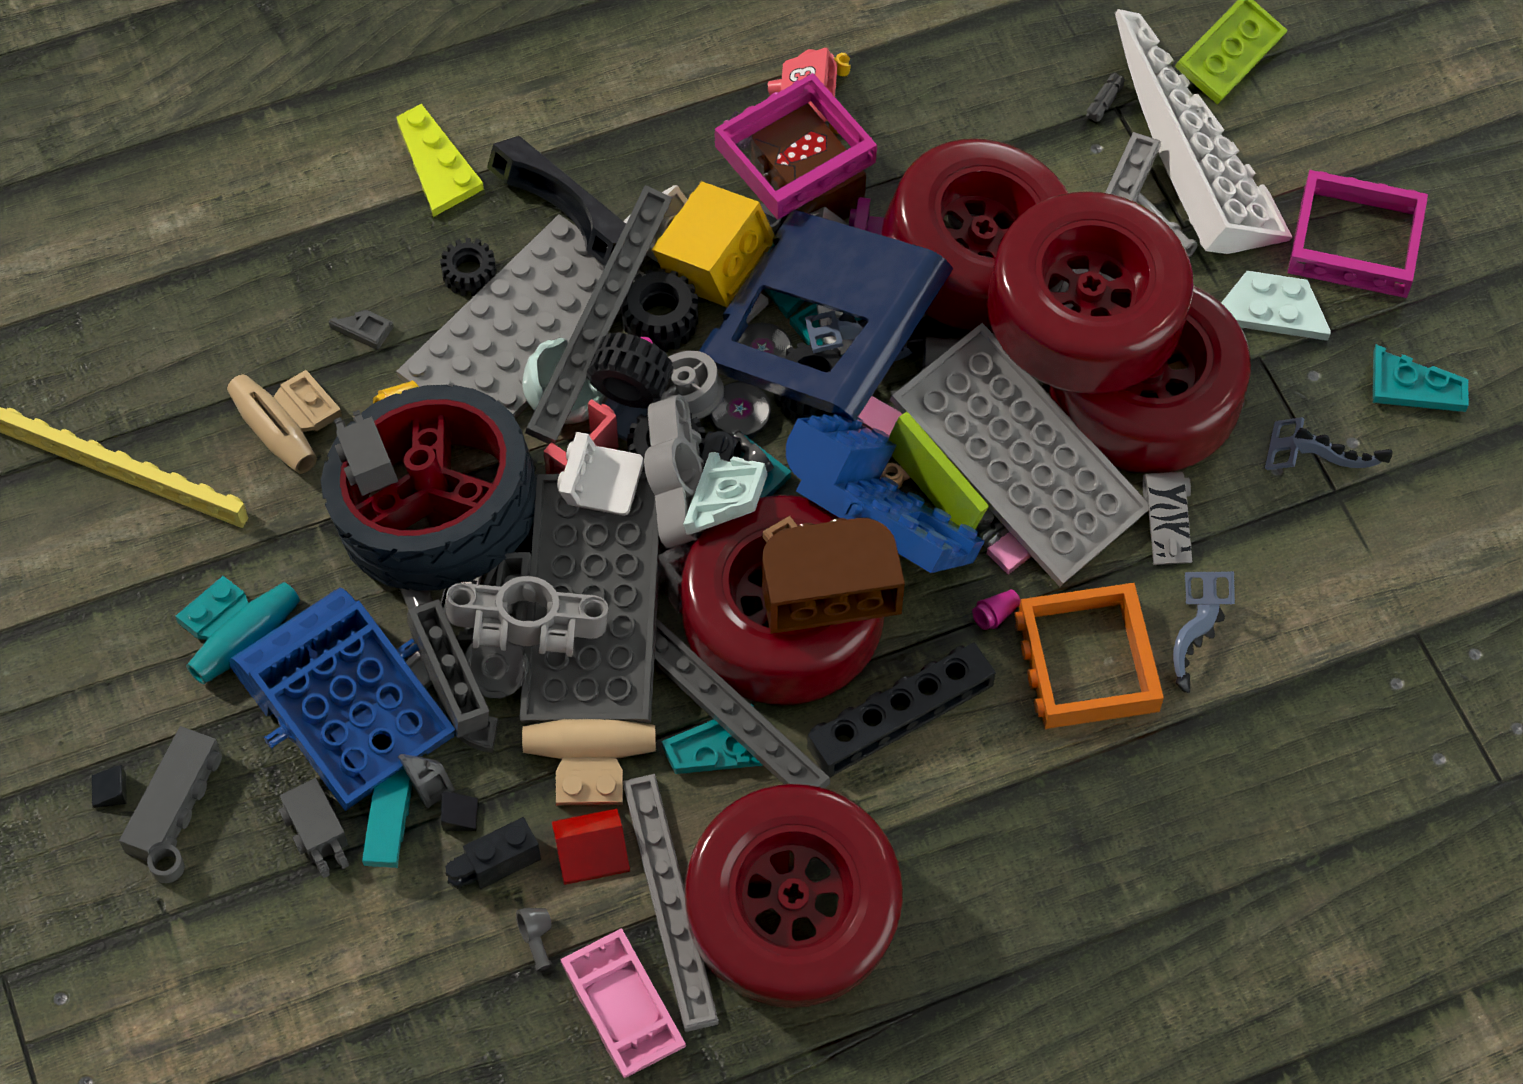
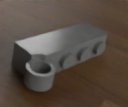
(448, 668)
(170, 800)

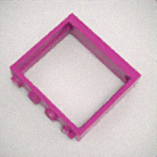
(817, 181)
(1348, 270)

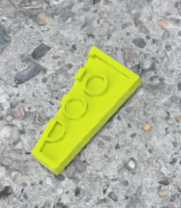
(440, 166)

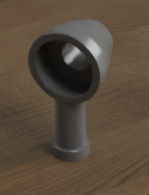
(752, 451)
(532, 925)

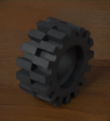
(463, 253)

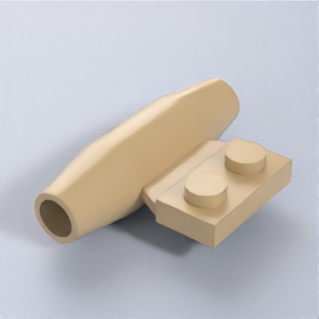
(282, 419)
(588, 754)

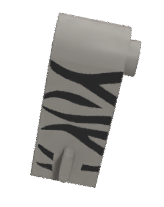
(1168, 516)

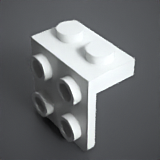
(599, 476)

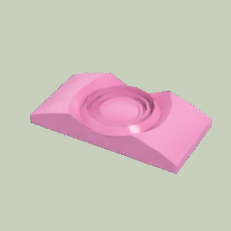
(622, 1003)

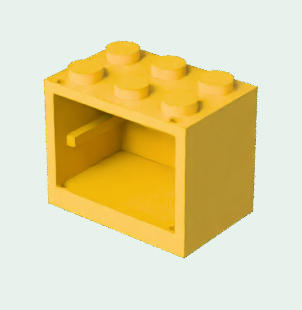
(715, 242)

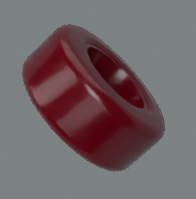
(964, 180)
(1107, 238)
(1179, 429)
(738, 647)
(809, 825)

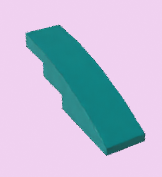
(387, 821)

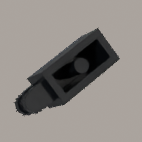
(494, 856)

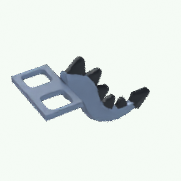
(848, 329)
(1320, 445)
(1203, 624)

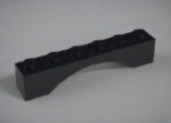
(526, 168)

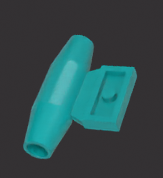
(231, 623)

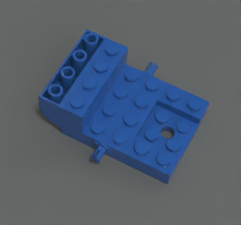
(842, 473)
(336, 688)

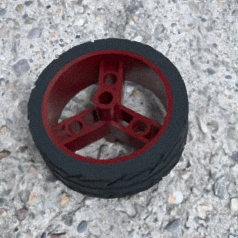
(471, 517)

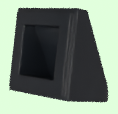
(109, 787)
(458, 812)

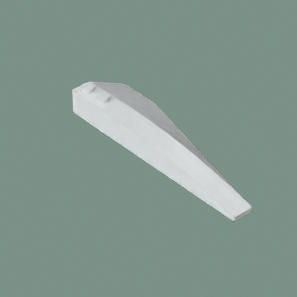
(1202, 164)

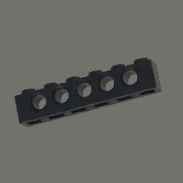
(921, 709)

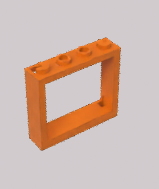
(1053, 716)

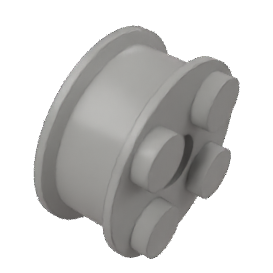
(697, 381)

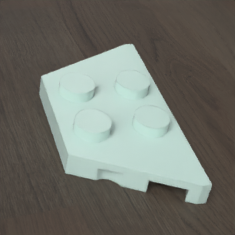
(1277, 305)
(725, 492)

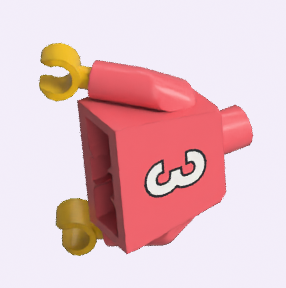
(811, 61)

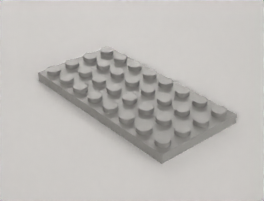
(522, 306)
(1022, 454)

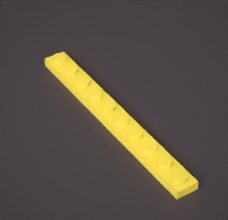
(123, 467)

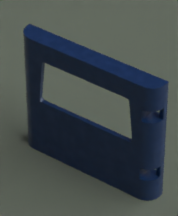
(843, 271)

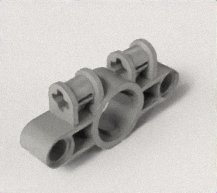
(673, 467)
(487, 608)

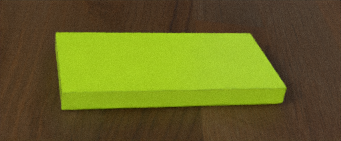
(1231, 49)
(935, 473)

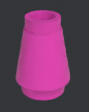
(995, 609)

